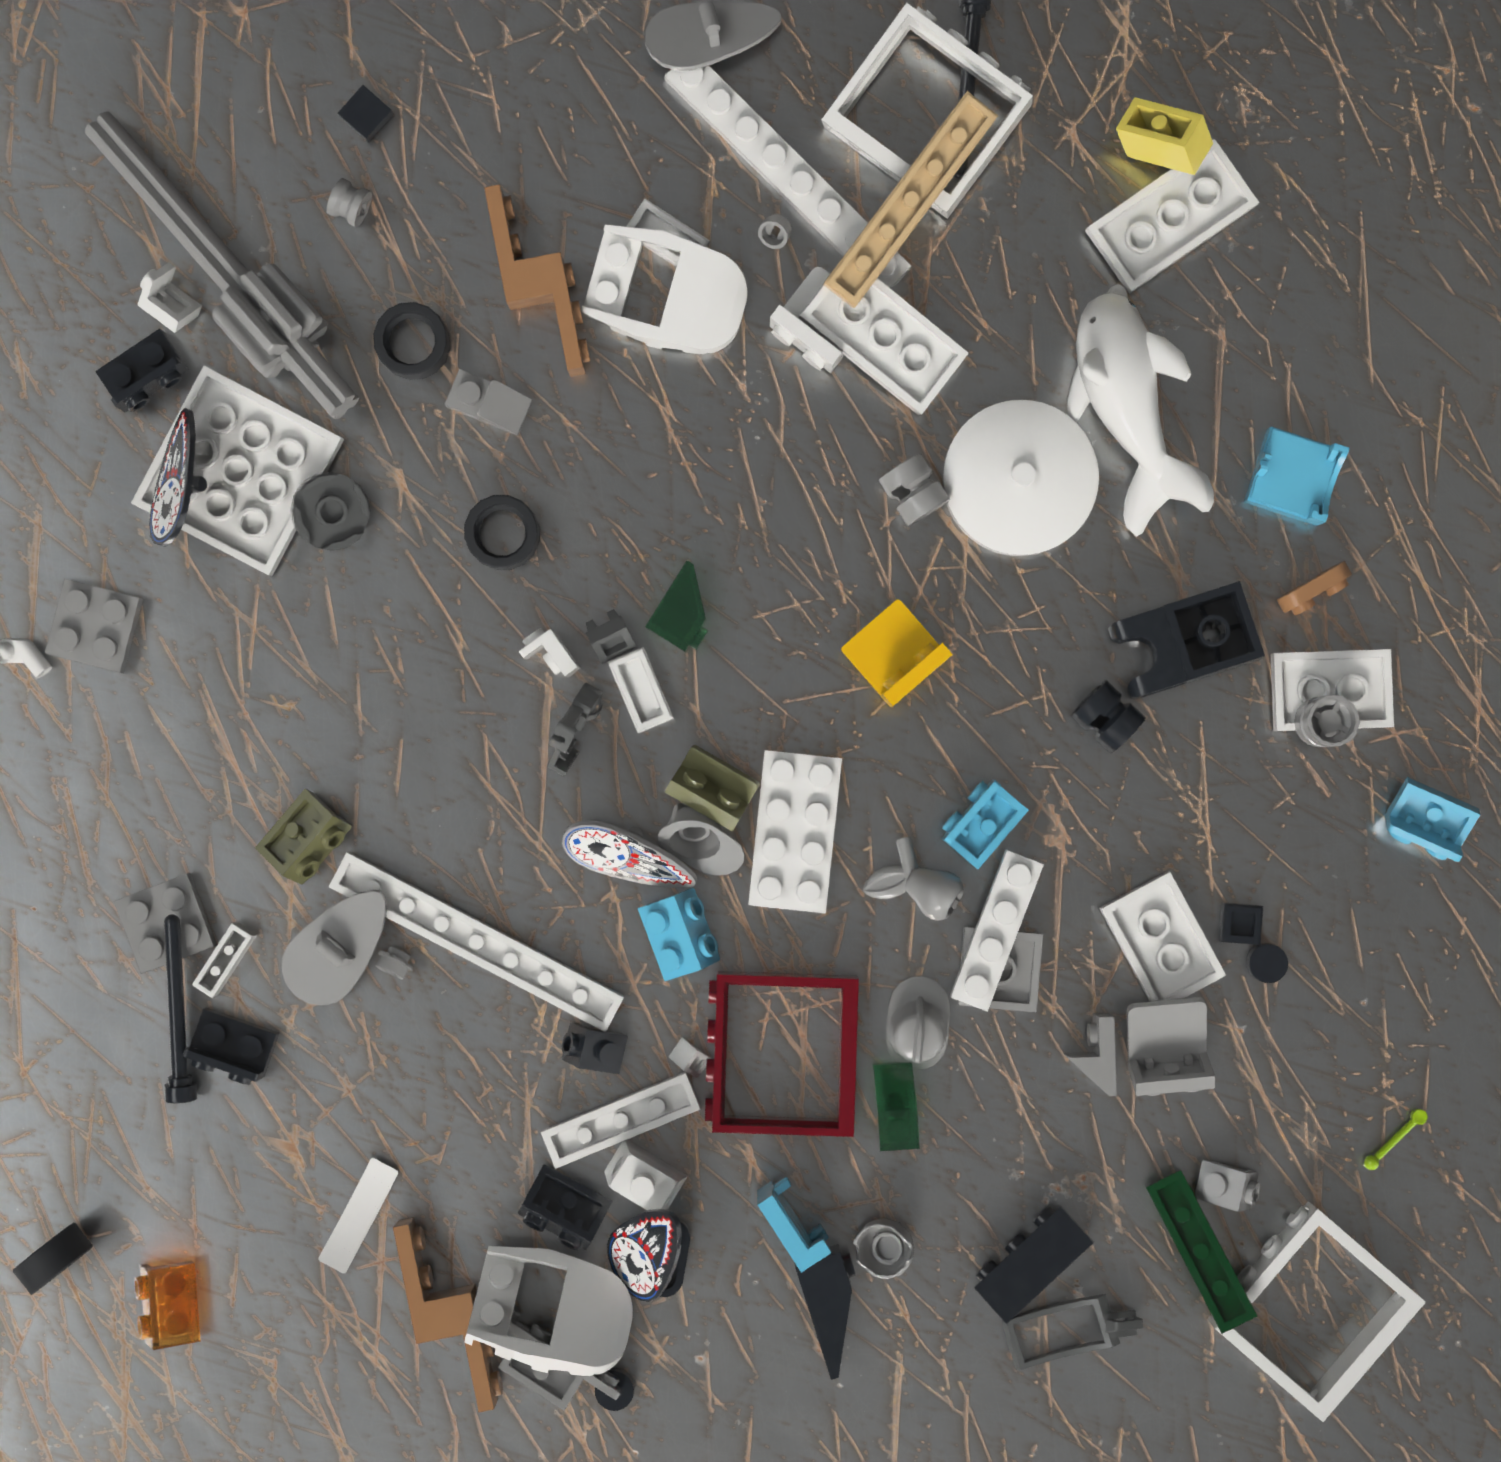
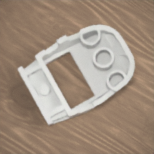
(703, 299)
(589, 1321)

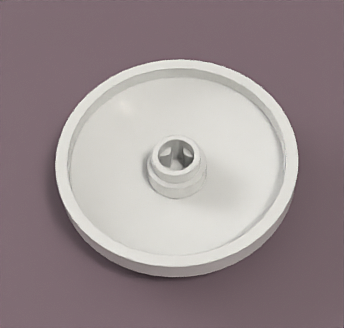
(1020, 477)

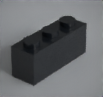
(1032, 1263)

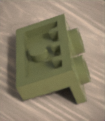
(712, 787)
(303, 838)

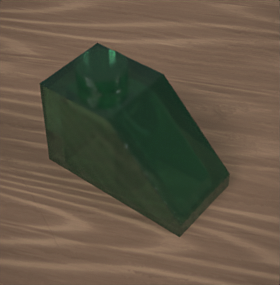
(681, 612)
(895, 1106)

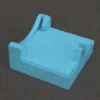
(1295, 476)
(803, 1246)

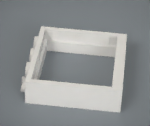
(954, 47)
(1363, 1349)

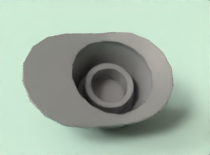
(700, 842)
(918, 1022)

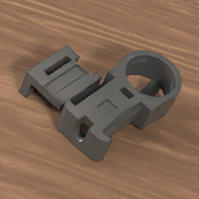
(575, 719)

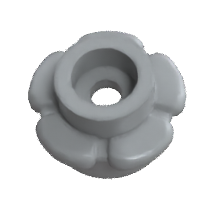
(394, 962)

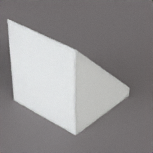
(689, 1057)

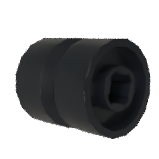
(1108, 716)

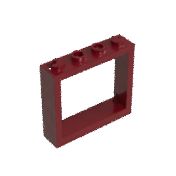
(716, 1067)

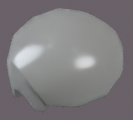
(884, 1248)

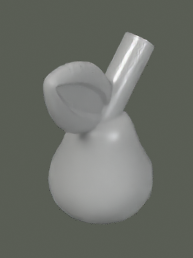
(933, 890)

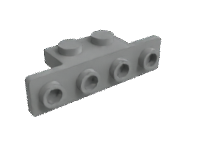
(556, 1385)

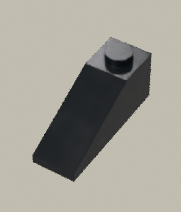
(828, 1298)

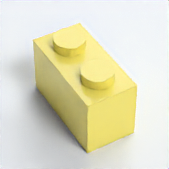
(1164, 135)

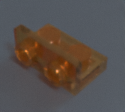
(168, 1305)

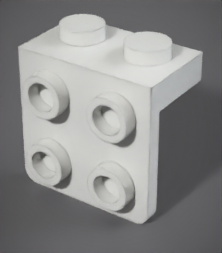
(792, 330)

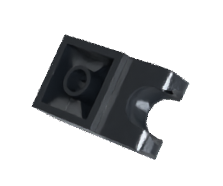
(1178, 641)

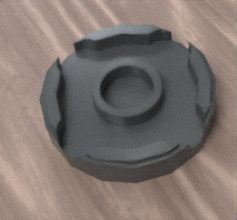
(330, 511)

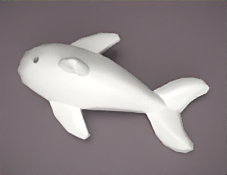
(1119, 378)

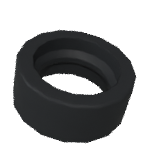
(387, 323)
(481, 511)
(52, 1258)

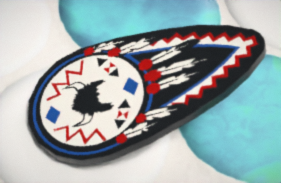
(175, 482)
(646, 1252)

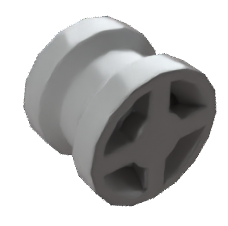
(349, 202)

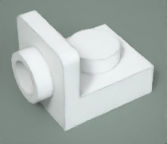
(557, 655)

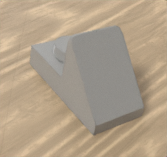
(488, 402)
(1100, 1064)

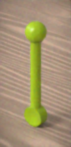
(1417, 1116)

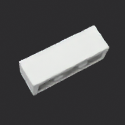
(224, 959)

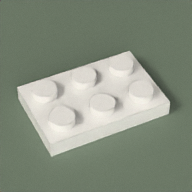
(1353, 674)
(1162, 940)

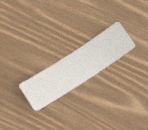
(358, 1215)

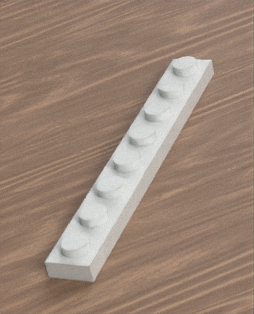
(777, 162)
(481, 943)

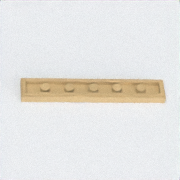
(910, 199)

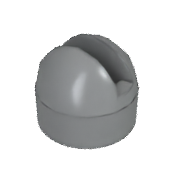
(766, 228)

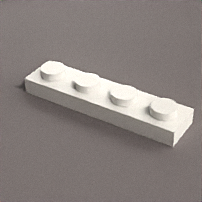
(996, 930)
(620, 1119)

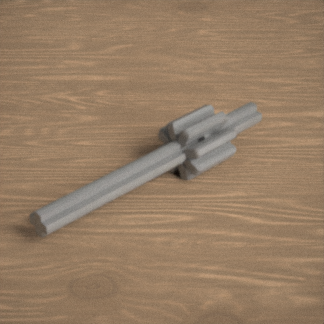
(260, 310)

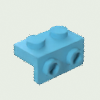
(1430, 819)
(983, 823)
(679, 934)

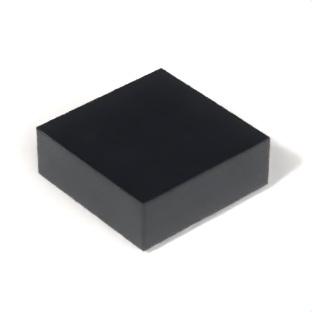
(365, 113)
(1241, 923)

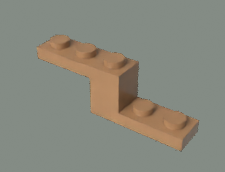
(536, 280)
(443, 1312)

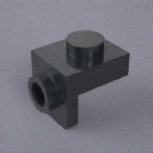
(593, 1048)

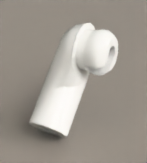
(24, 651)

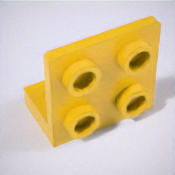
(895, 653)

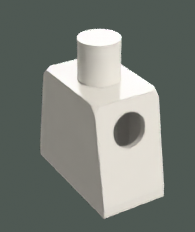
(643, 1177)

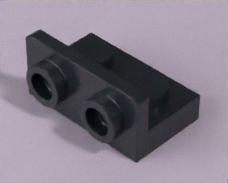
(142, 372)
(231, 1046)
(564, 1208)

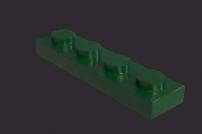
(1201, 1252)

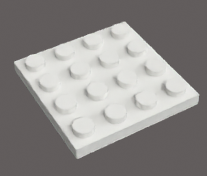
(252, 467)

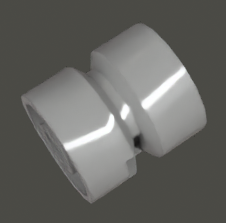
(914, 489)
(1327, 721)

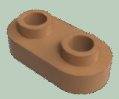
(1302, 596)

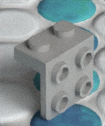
(1168, 1047)

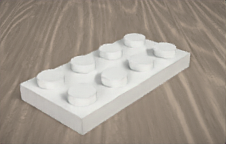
(1171, 218)
(888, 342)
(795, 831)

